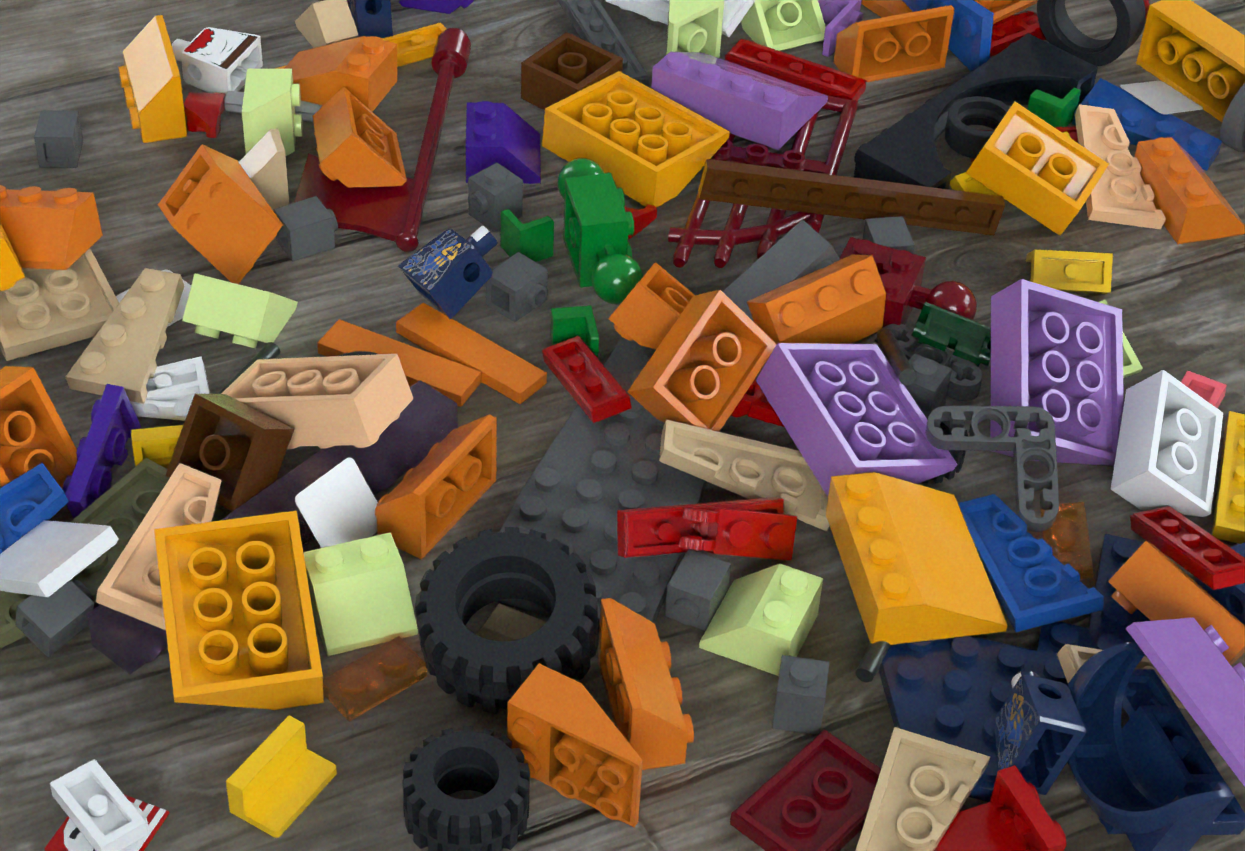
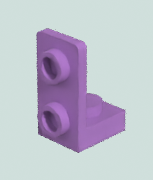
(838, 16)

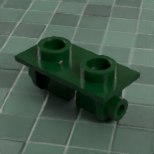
(946, 329)

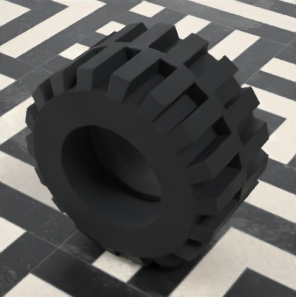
(466, 763)

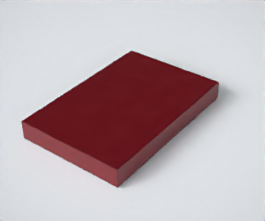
(812, 800)

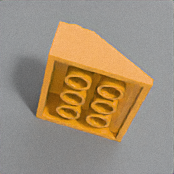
(633, 134)
(910, 560)
(239, 613)

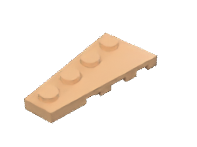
(1120, 192)
(134, 579)

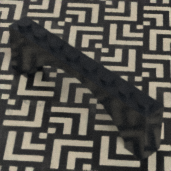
(908, 148)

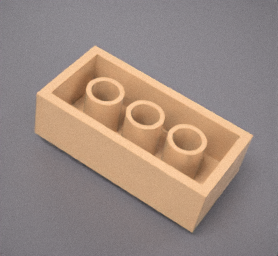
(327, 398)

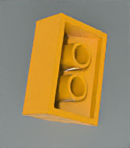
(153, 84)
(1037, 168)

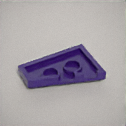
(101, 449)

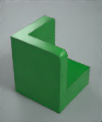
(1053, 109)
(530, 239)
(574, 322)

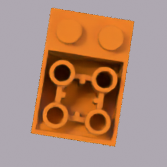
(220, 213)
(574, 745)

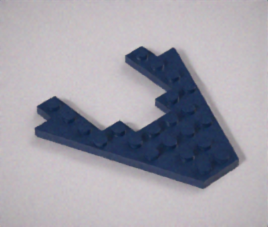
(960, 683)

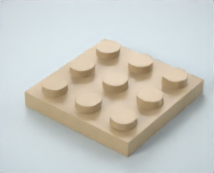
(54, 308)

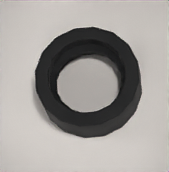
(972, 111)

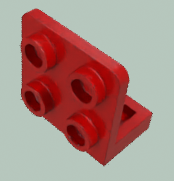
(1007, 823)

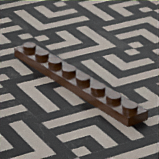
(849, 197)

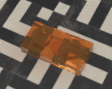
(1070, 538)
(374, 678)

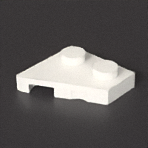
(173, 390)

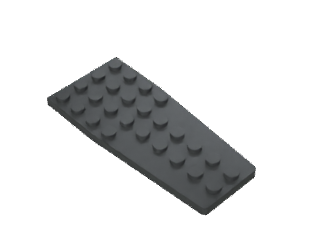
(592, 475)

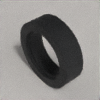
(1063, 33)

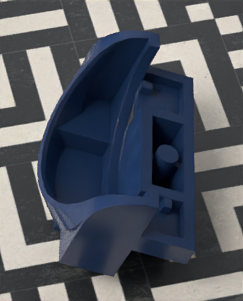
(1153, 771)

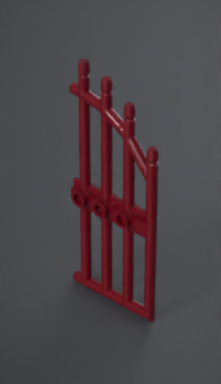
(776, 224)

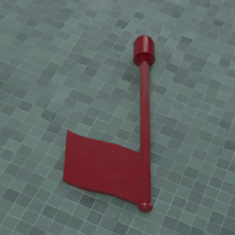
(394, 210)

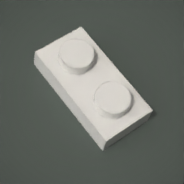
(99, 808)

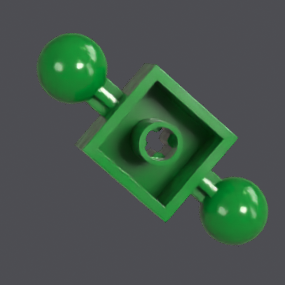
(598, 231)

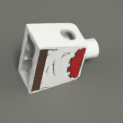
(218, 59)

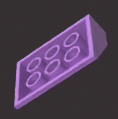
(736, 96)
(1063, 358)
(850, 413)
(1201, 680)

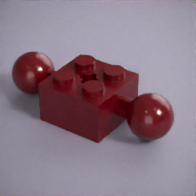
(902, 280)

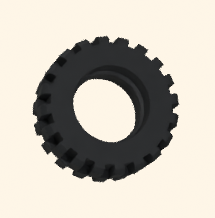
(495, 570)

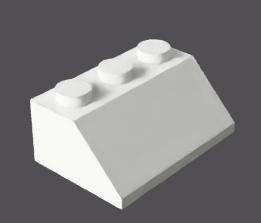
(1167, 447)

